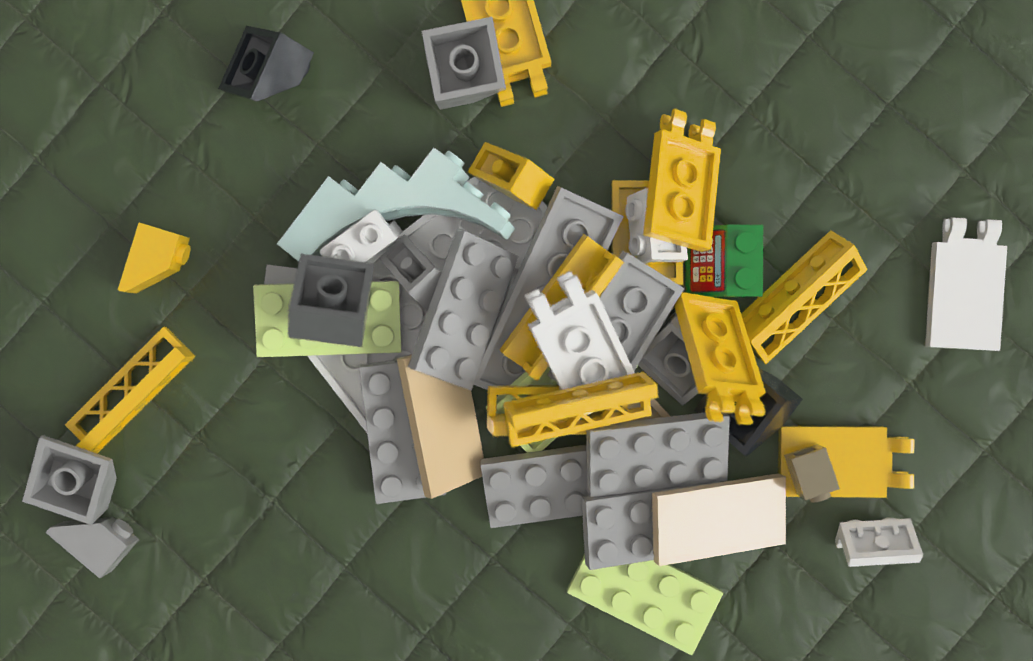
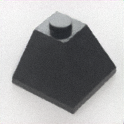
(265, 65)
(778, 404)

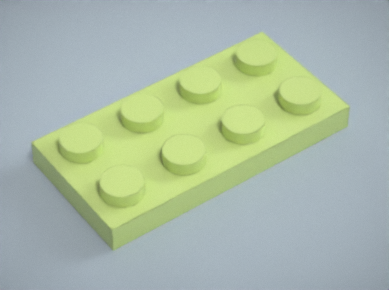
(271, 323)
(651, 599)

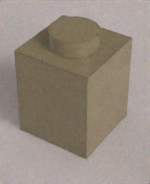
(812, 473)

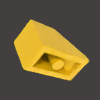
(511, 175)
(153, 257)

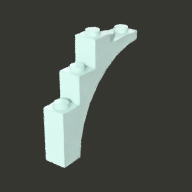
(434, 189)

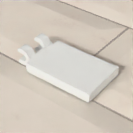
(966, 287)
(577, 336)

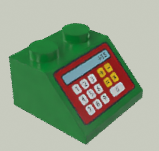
(731, 266)

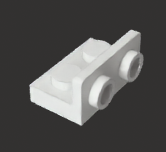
(363, 239)
(643, 247)
(879, 542)

